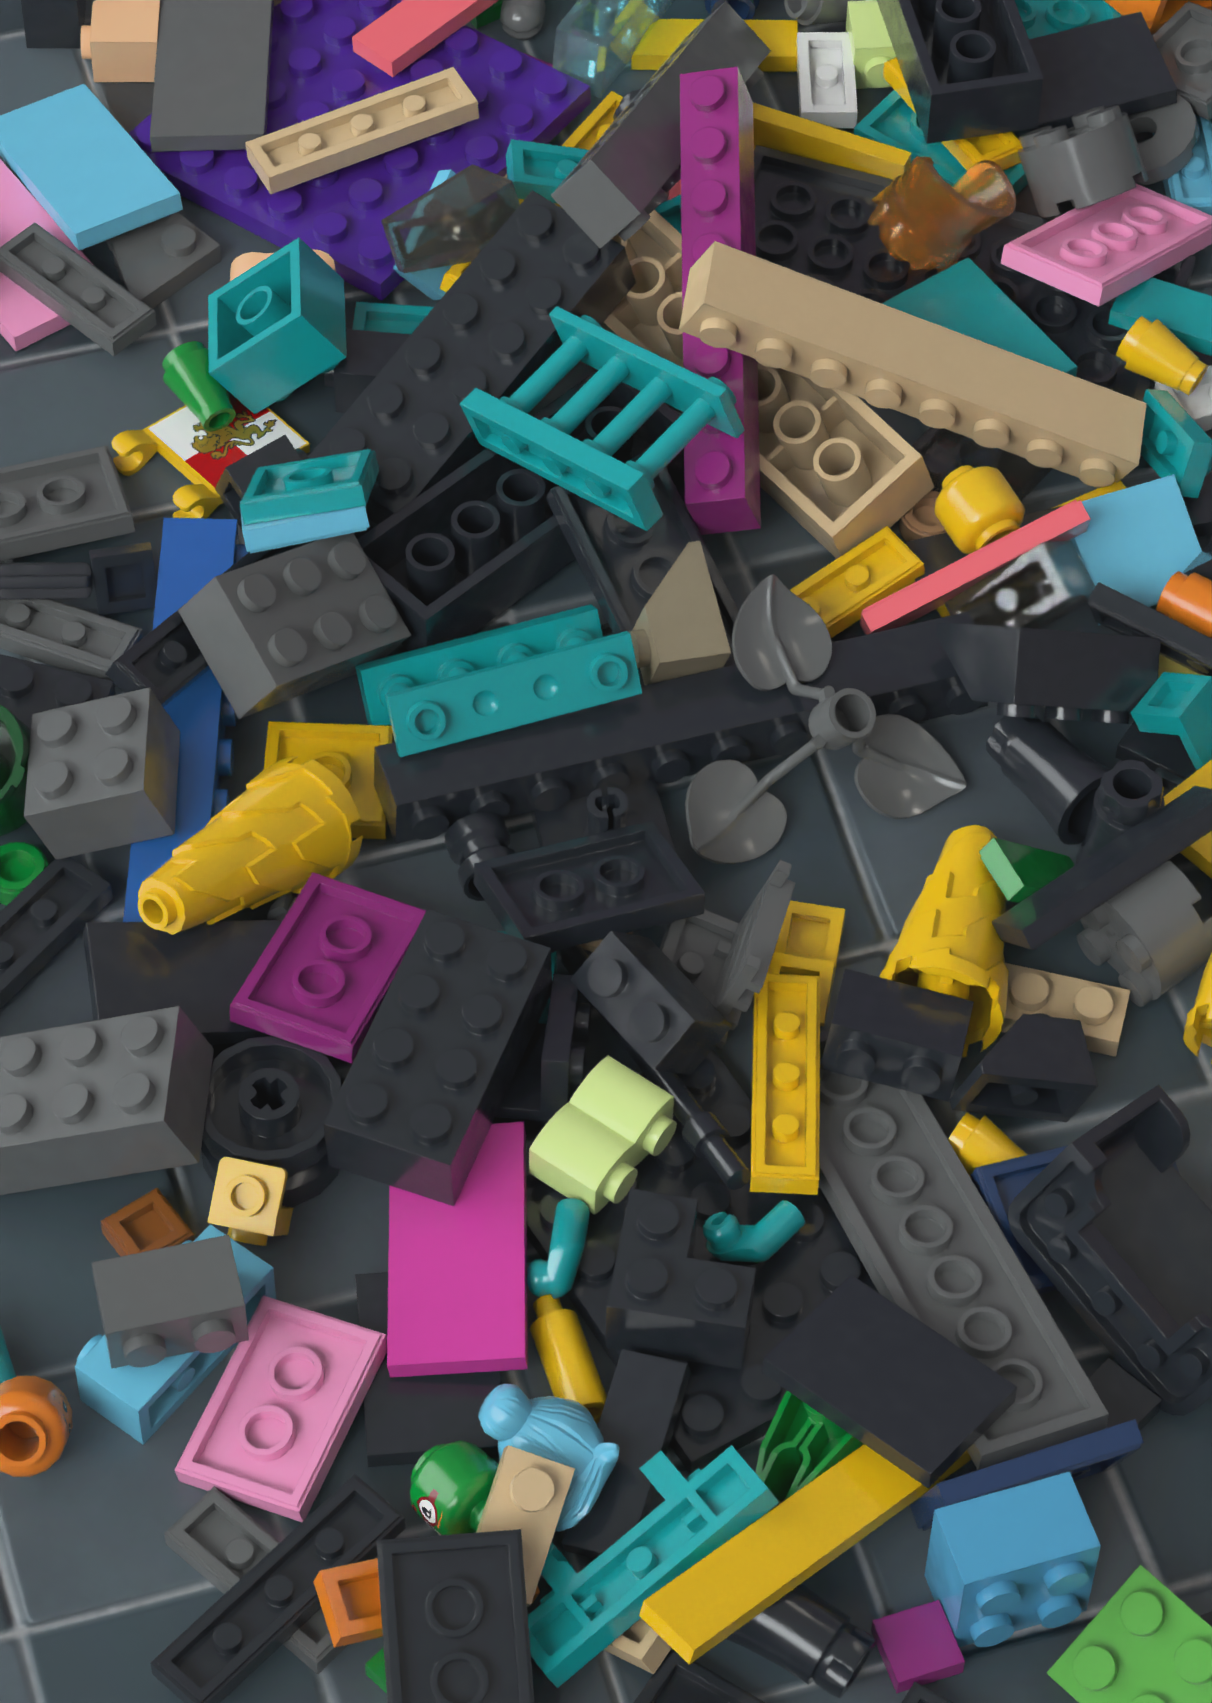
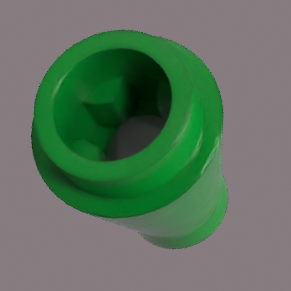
(190, 381)

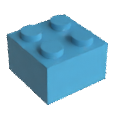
(1012, 1560)

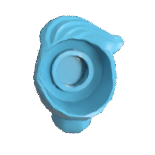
(557, 1431)

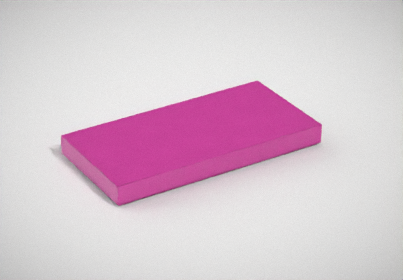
(462, 1269)

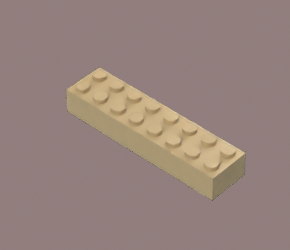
(818, 446)

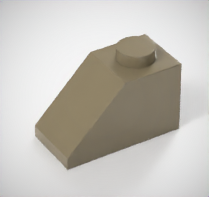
(681, 623)

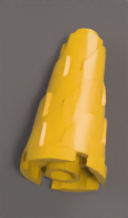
(256, 848)
(951, 936)

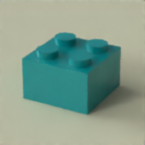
(276, 326)

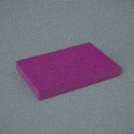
(327, 967)

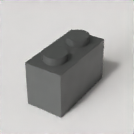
(170, 1302)

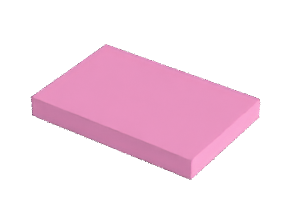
(282, 1408)

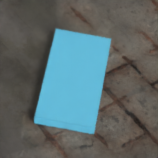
(84, 167)

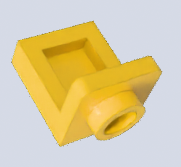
(250, 1201)

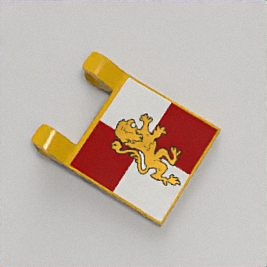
(200, 453)

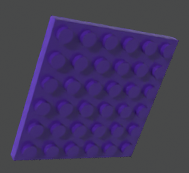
(343, 210)

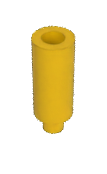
(567, 1355)

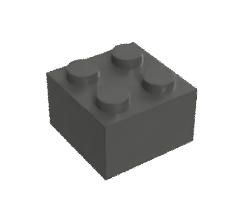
(102, 774)

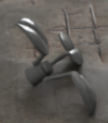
(901, 764)

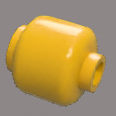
(977, 507)

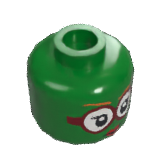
(452, 1486)

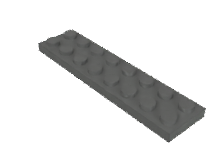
(946, 1259)

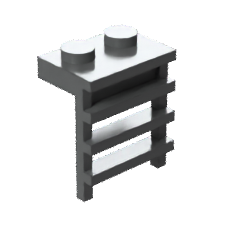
(728, 957)

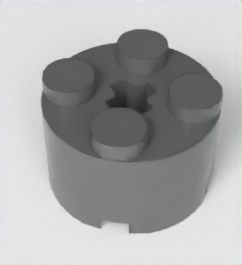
(1082, 162)
(1149, 934)

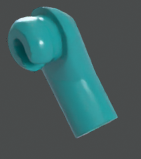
(751, 1243)
(565, 1251)

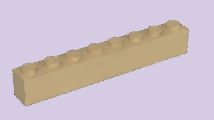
(912, 366)

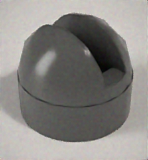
(522, 18)

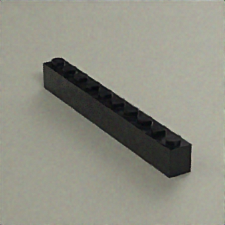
(658, 734)

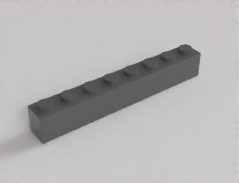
(641, 150)

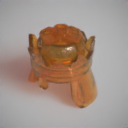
(932, 221)

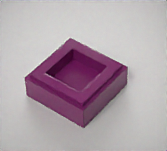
(917, 1646)

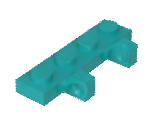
(606, 1596)

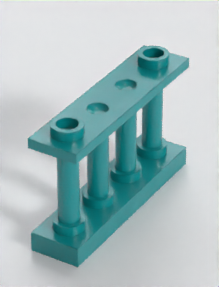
(587, 466)
(498, 679)

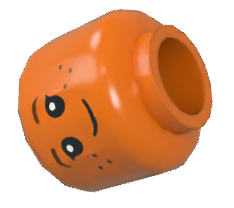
(32, 1425)

